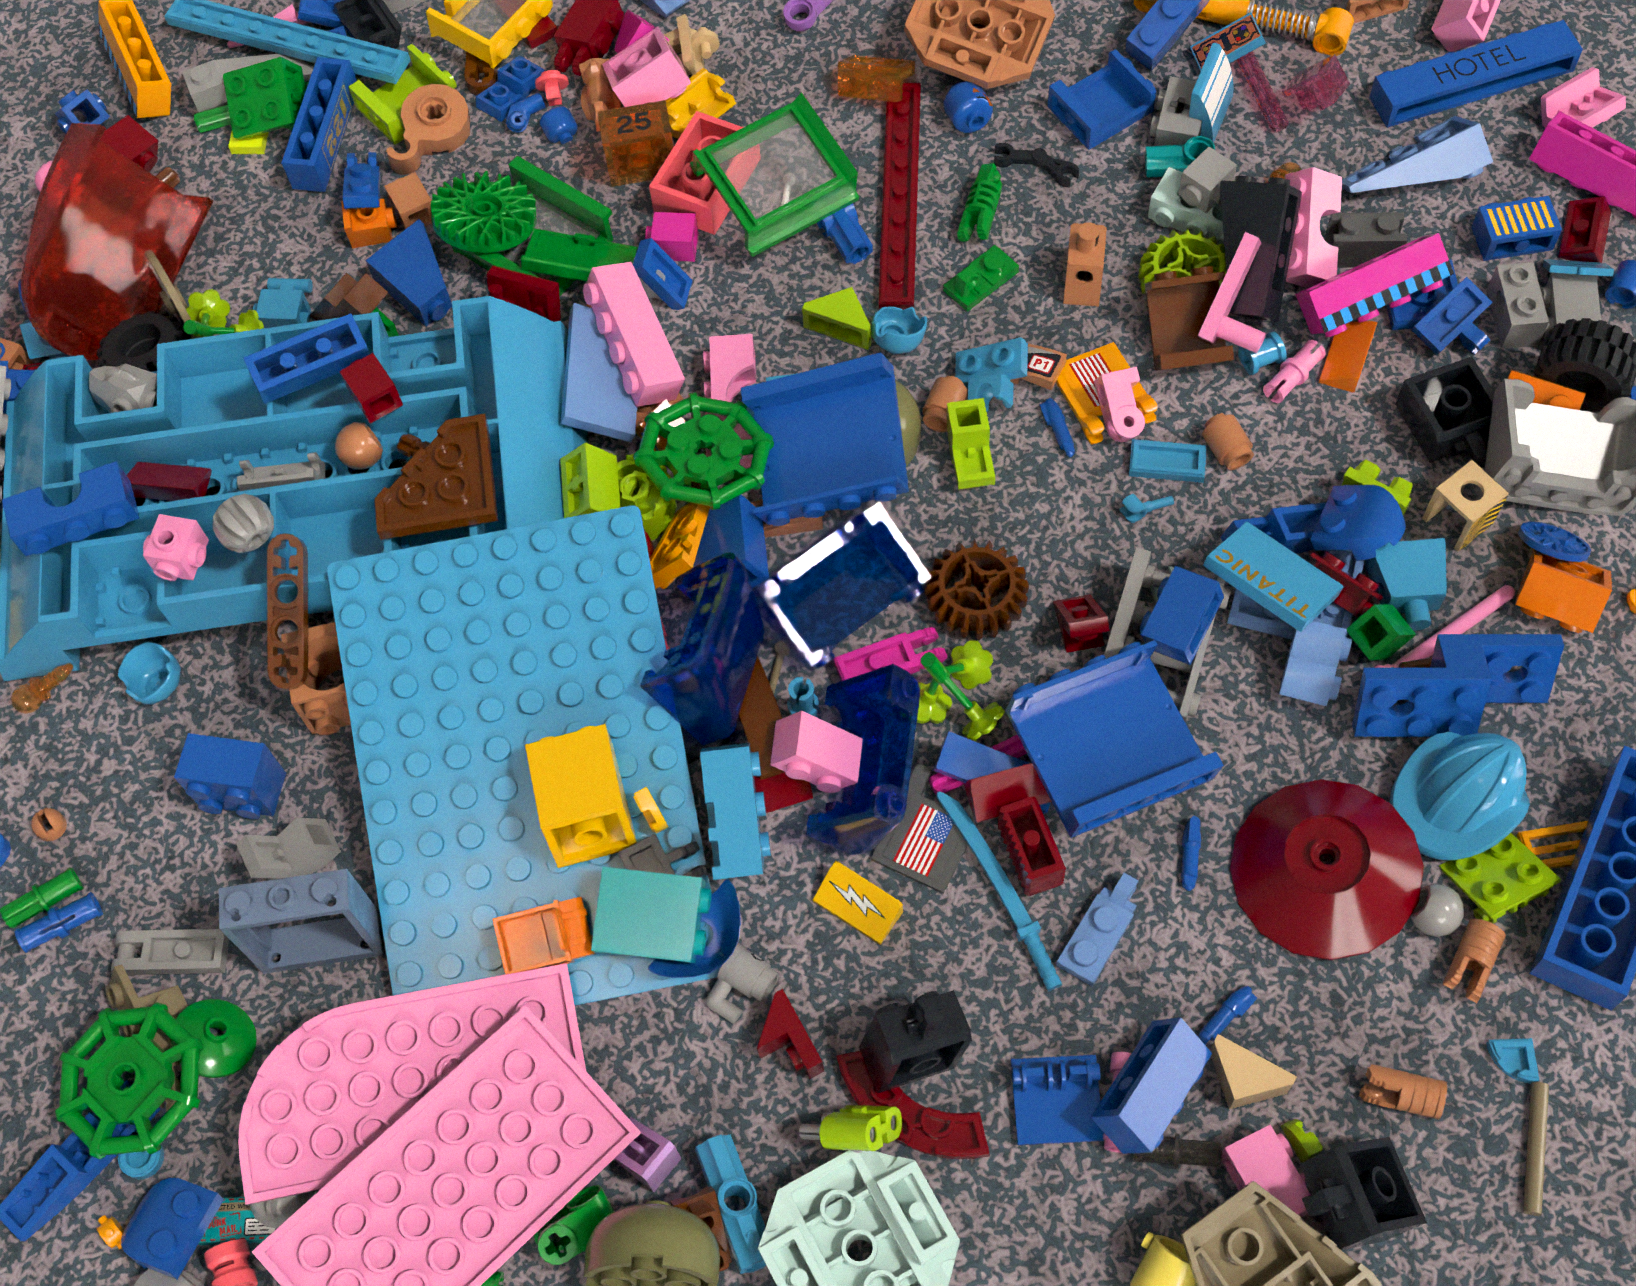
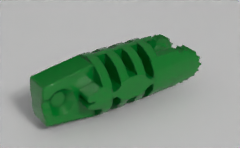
(981, 204)

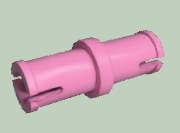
(1294, 371)

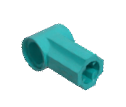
(1178, 157)

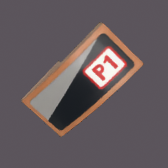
(1043, 366)

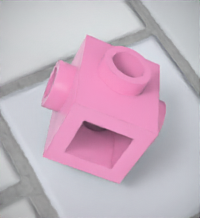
(175, 548)

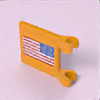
(1079, 390)

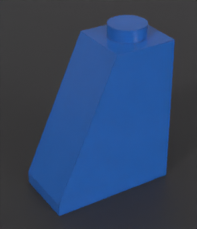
(411, 274)
(736, 531)

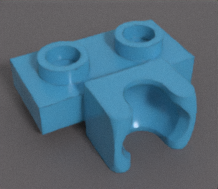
(990, 368)

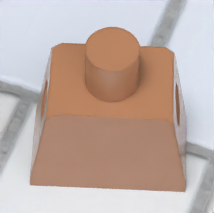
(1085, 253)

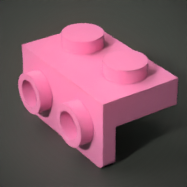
(1582, 100)

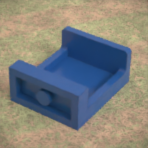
(1103, 101)

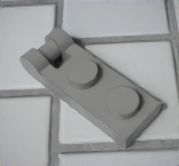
(172, 951)

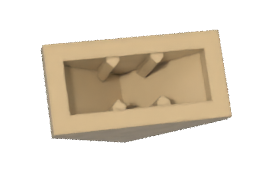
(1247, 1076)

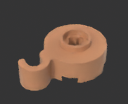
(433, 121)

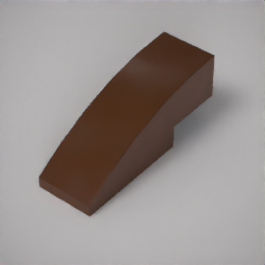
(350, 297)

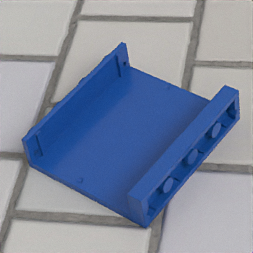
(831, 438)
(1108, 739)

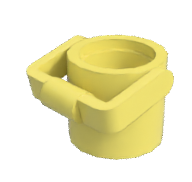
(1163, 1263)

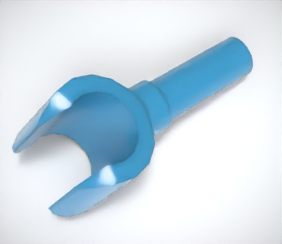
(1136, 510)

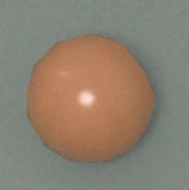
(358, 446)

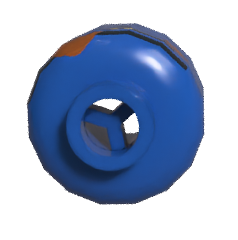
(967, 105)

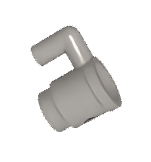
(747, 975)

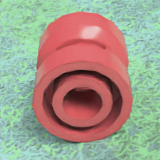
(230, 1264)

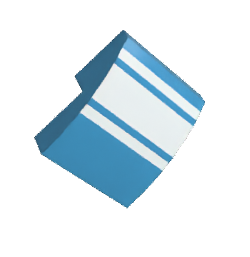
(1212, 92)

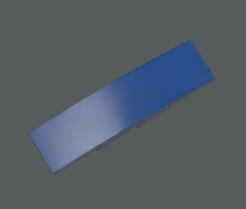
(56, 1180)

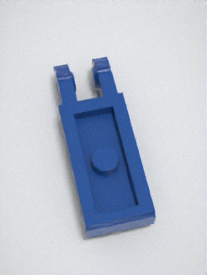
(361, 182)

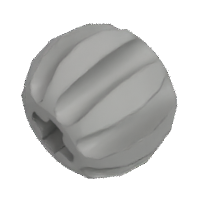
(243, 523)

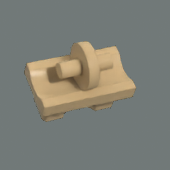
(693, 44)

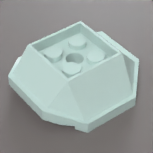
(859, 1199)

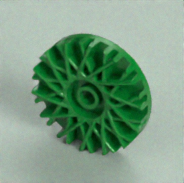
(483, 214)

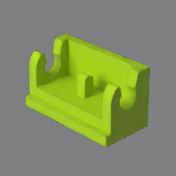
(589, 481)

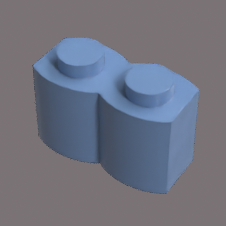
(1313, 663)

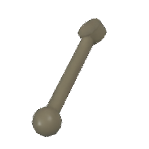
(781, 650)

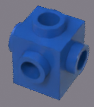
(88, 104)

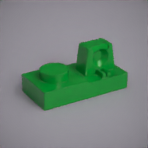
(981, 278)

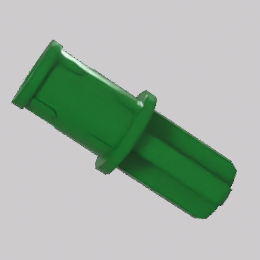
(41, 898)

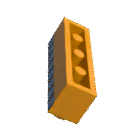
(134, 58)

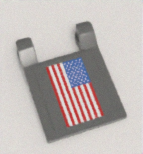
(926, 841)

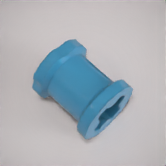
(1270, 351)

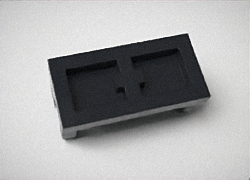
(369, 21)

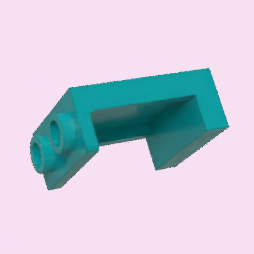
(650, 915)

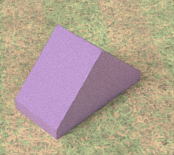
(649, 1157)

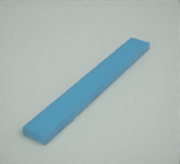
(287, 38)

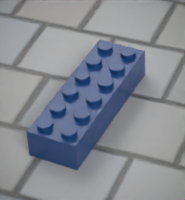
(1593, 924)

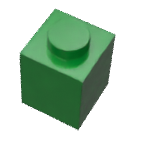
(1380, 632)

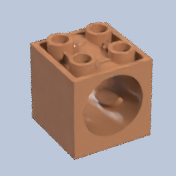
(319, 709)

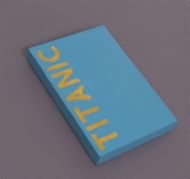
(1273, 576)

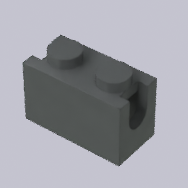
(1364, 235)

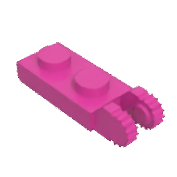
(893, 650)

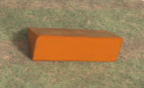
(1348, 356)

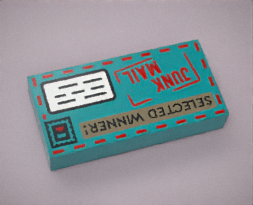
(234, 1222)

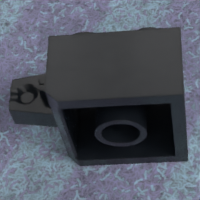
(1449, 411)
(915, 1040)
(1361, 1193)

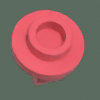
(552, 82)

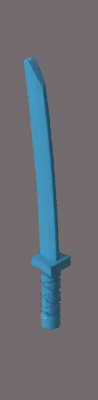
(1025, 927)

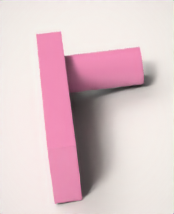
(1216, 321)

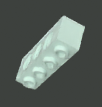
(1171, 210)

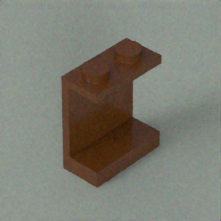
(1176, 316)

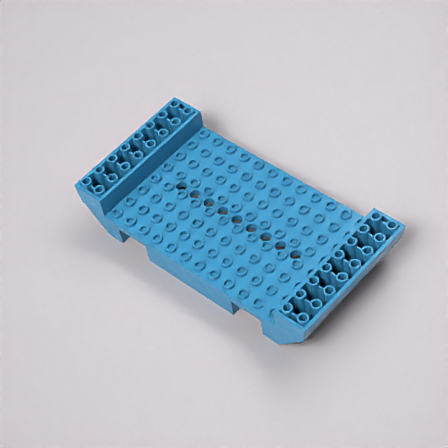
(212, 417)

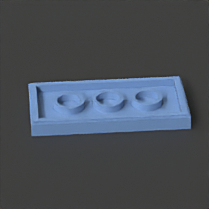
(593, 383)

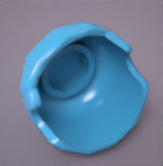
(898, 329)
(144, 668)

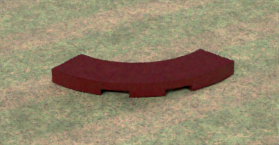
(923, 1127)

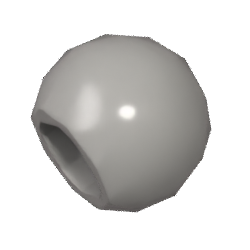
(1438, 910)

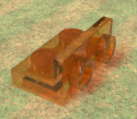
(873, 77)

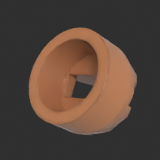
(56, 821)

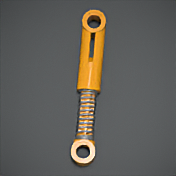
(1327, 31)

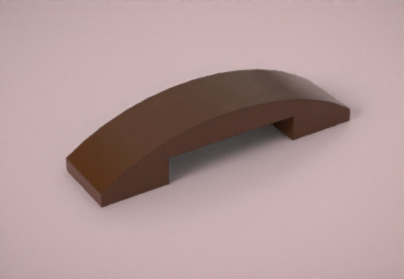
(759, 718)

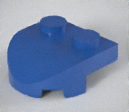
(1359, 521)
(169, 1225)

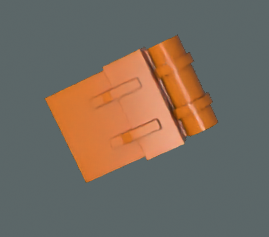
(544, 936)

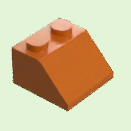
(1564, 591)

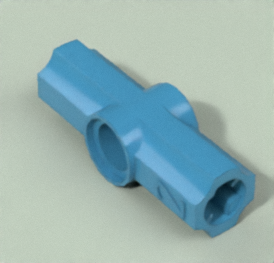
(727, 1177)

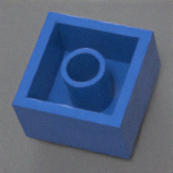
(230, 775)

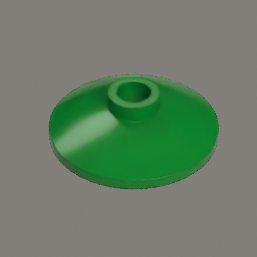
(223, 1053)

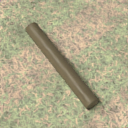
(1536, 1149)

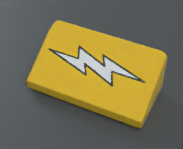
(858, 902)

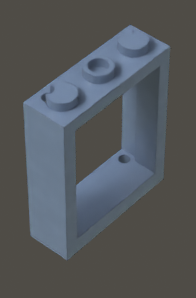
(251, 907)

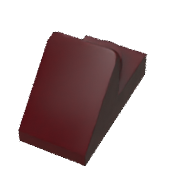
(1081, 622)
(784, 1028)

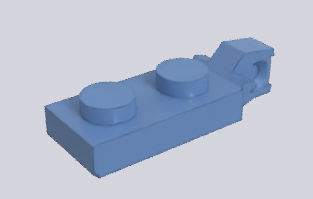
(1099, 931)

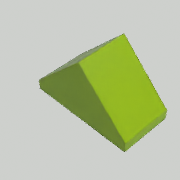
(838, 317)

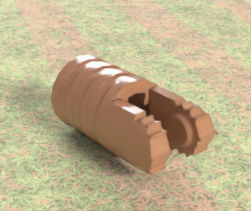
(1476, 953)
(1404, 1091)

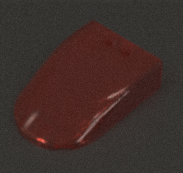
(90, 242)

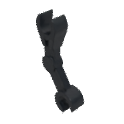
(1039, 158)

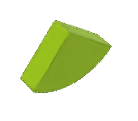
(1304, 1144)

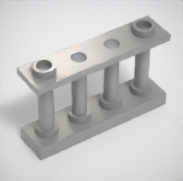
(1133, 610)

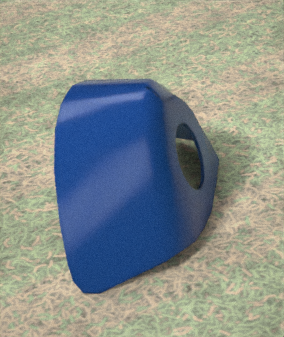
(725, 923)

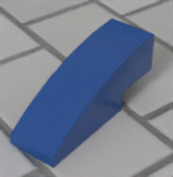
(1287, 525)

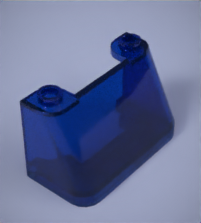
(840, 585)
(714, 662)
(884, 713)

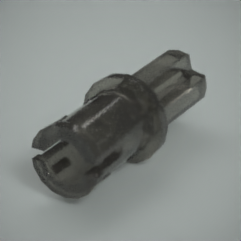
(1183, 1151)

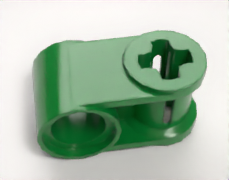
(573, 1225)

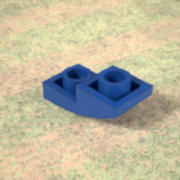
(514, 84)

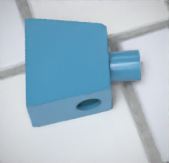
(1411, 578)

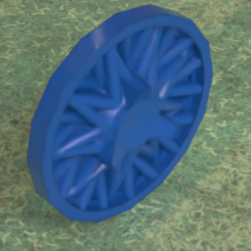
(1554, 541)

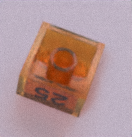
(635, 141)

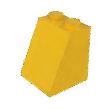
(580, 795)

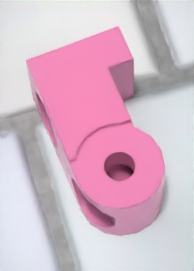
(1118, 404)

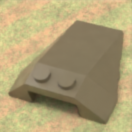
(1265, 1243)

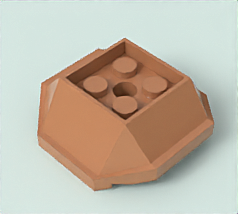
(986, 56)

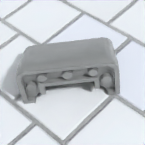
(1562, 454)

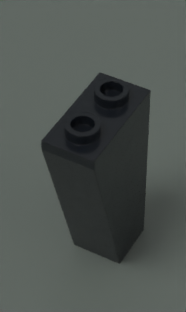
(1271, 215)

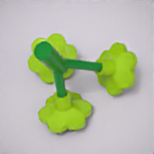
(209, 316)
(971, 667)

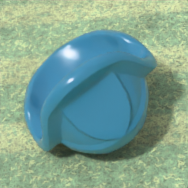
(1462, 793)

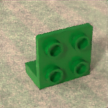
(264, 96)

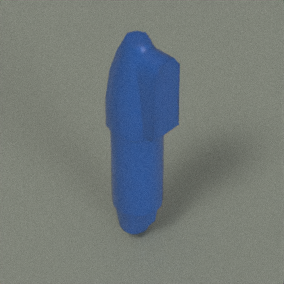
(1055, 418)
(1191, 844)
(1232, 1008)

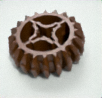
(1000, 575)

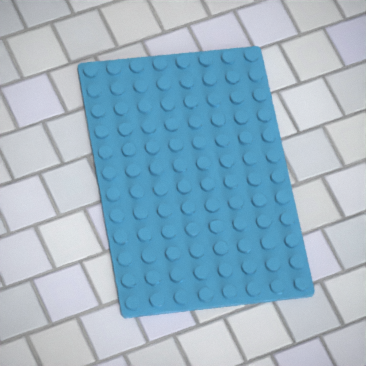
(447, 676)

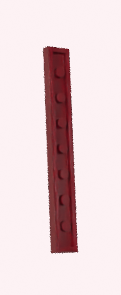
(900, 200)

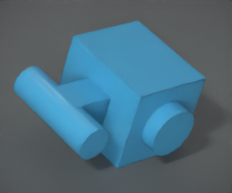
(284, 302)

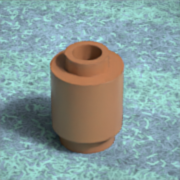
(943, 391)
(1228, 441)

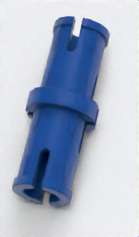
(34, 933)

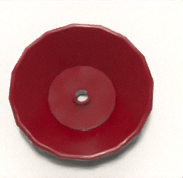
(1320, 906)

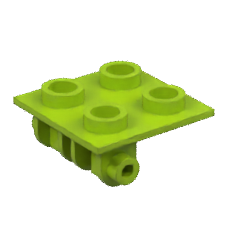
(1501, 878)

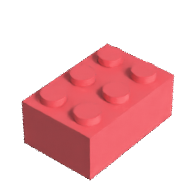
(677, 186)

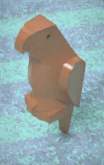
(597, 92)

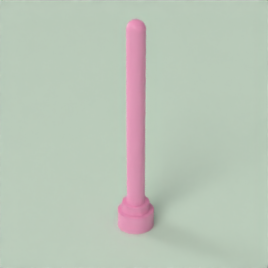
(1459, 625)

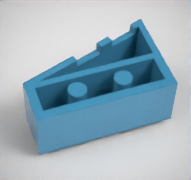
(734, 810)

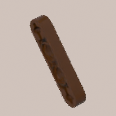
(279, 612)

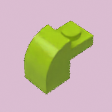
(969, 443)

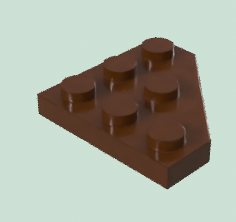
(443, 484)

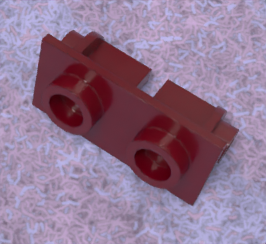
(1356, 591)

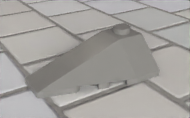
(207, 83)

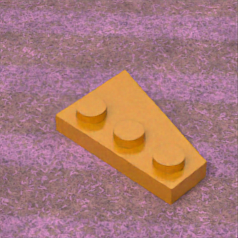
(678, 544)

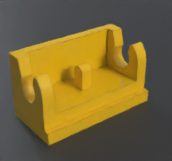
(702, 96)

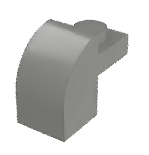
(296, 851)

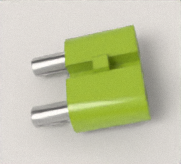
(856, 1128)

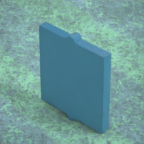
(1578, 267)

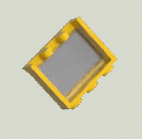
(487, 26)

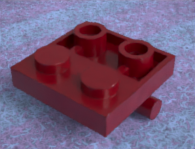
(525, 291)

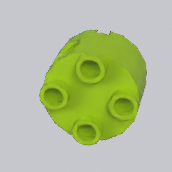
(640, 491)

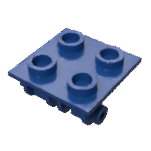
(1056, 1099)

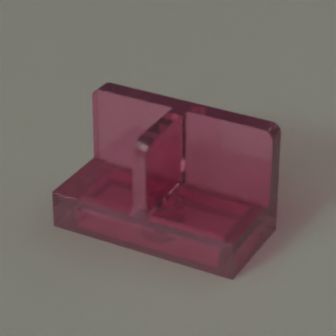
(1318, 84)

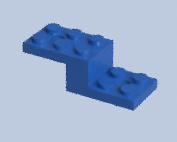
(1460, 680)

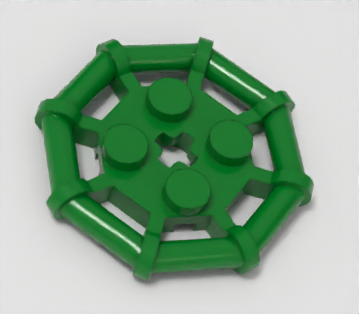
(707, 433)
(151, 1084)

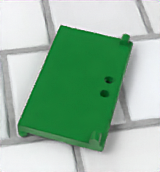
(572, 254)

